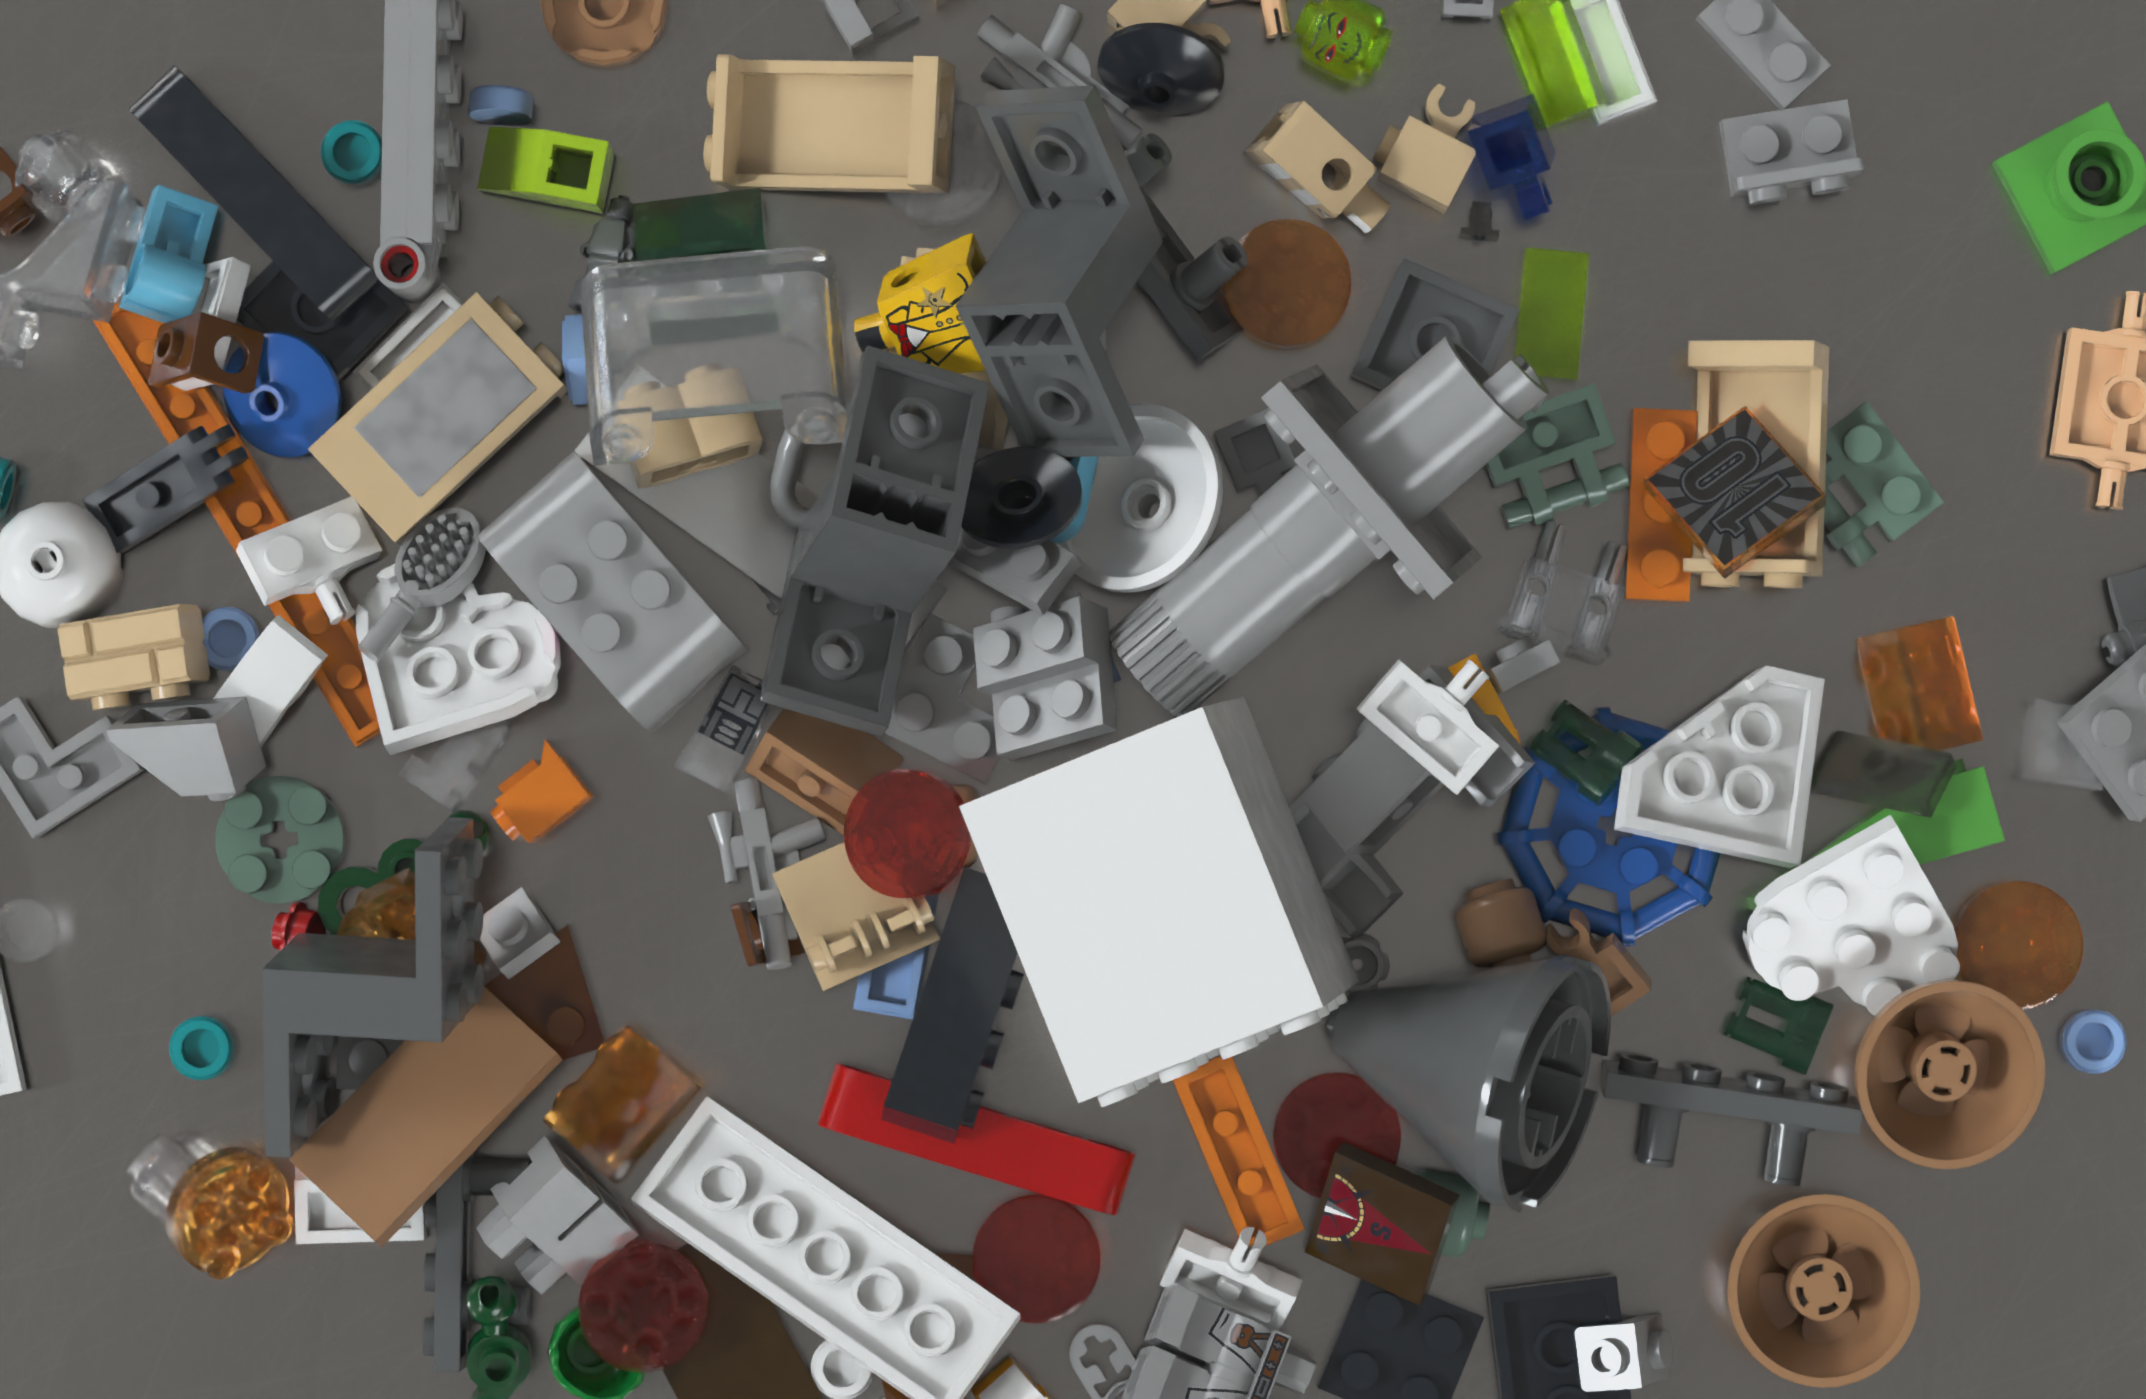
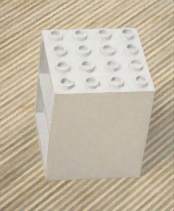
(1162, 902)

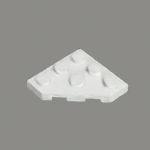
(1732, 772)

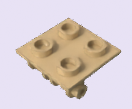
(845, 921)

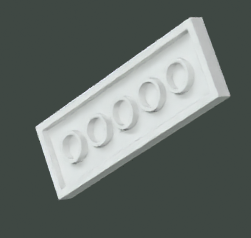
(824, 1257)

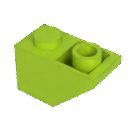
(547, 167)

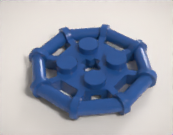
(1589, 858)

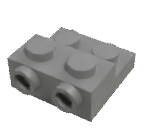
(1047, 674)

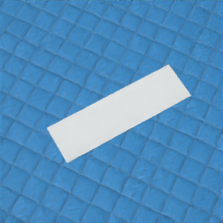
(735, 518)

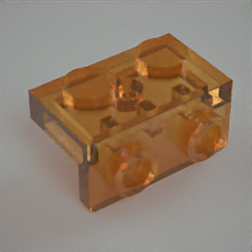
(1920, 686)
(621, 1102)

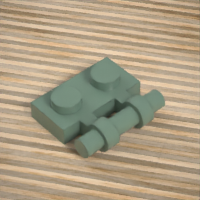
(1560, 431)
(1879, 477)

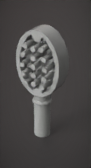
(431, 569)

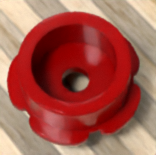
(297, 921)

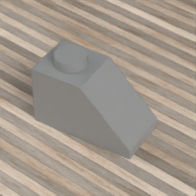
(193, 744)

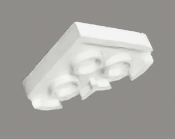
(457, 664)
(1853, 922)

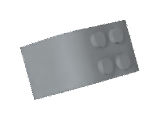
(612, 592)

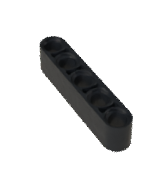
(254, 193)

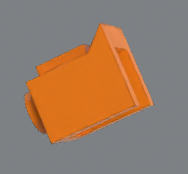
(539, 796)

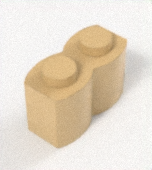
(696, 445)

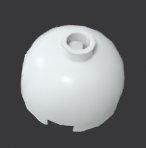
(61, 590)

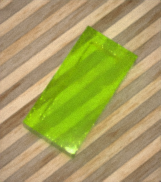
(1554, 58)
(1552, 311)

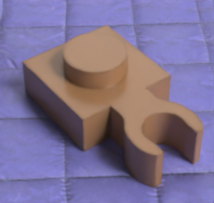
(1623, 973)

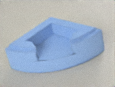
(574, 359)

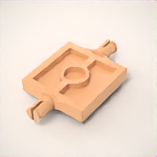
(2104, 401)

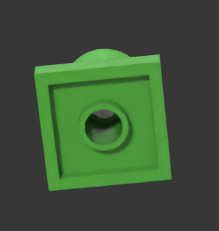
(2049, 194)

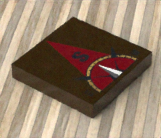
(1381, 1223)

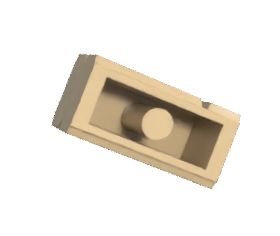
(134, 654)

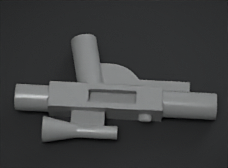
(1052, 65)
(763, 856)

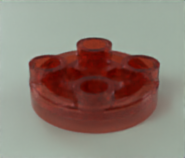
(906, 833)
(1323, 1115)
(1037, 1257)
(643, 1307)

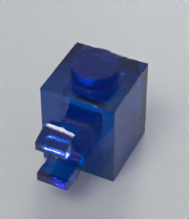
(1515, 150)

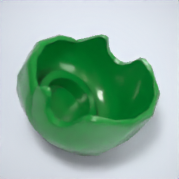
(581, 1369)

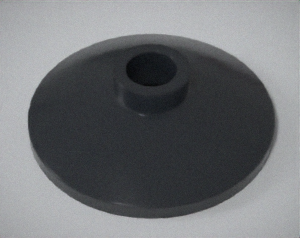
(1161, 68)
(1021, 498)

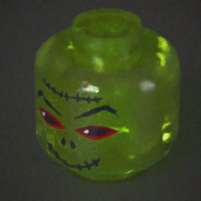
(1344, 37)

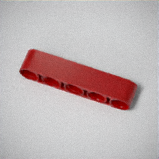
(996, 1148)

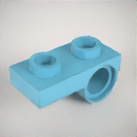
(169, 256)

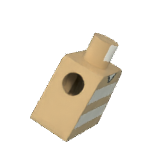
(1294, 153)

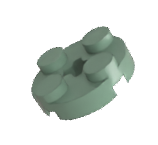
(252, 816)

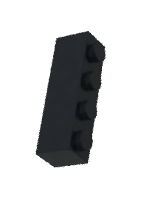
(956, 1017)

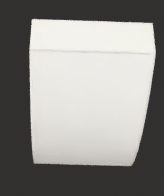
(273, 674)

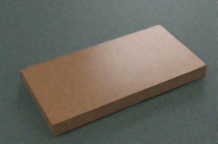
(424, 1116)

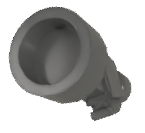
(610, 243)

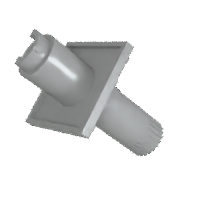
(1354, 496)

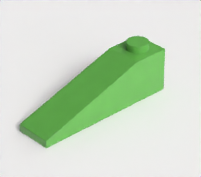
(1960, 822)

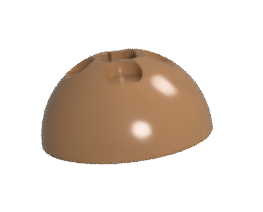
(1971, 1096)
(1855, 1306)

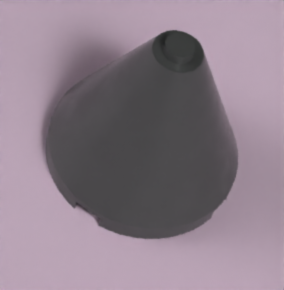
(1487, 1066)

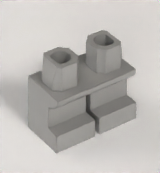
(561, 1213)

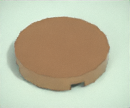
(605, 30)

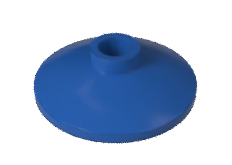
(305, 395)

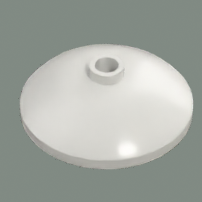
(1174, 465)

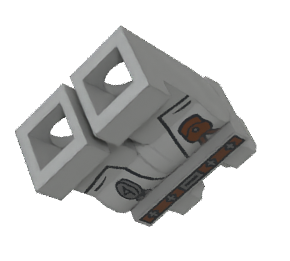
(1237, 1354)

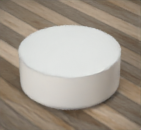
(838, 1373)

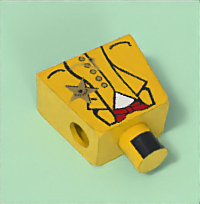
(921, 311)

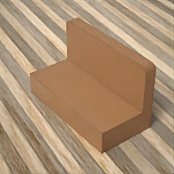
(819, 764)

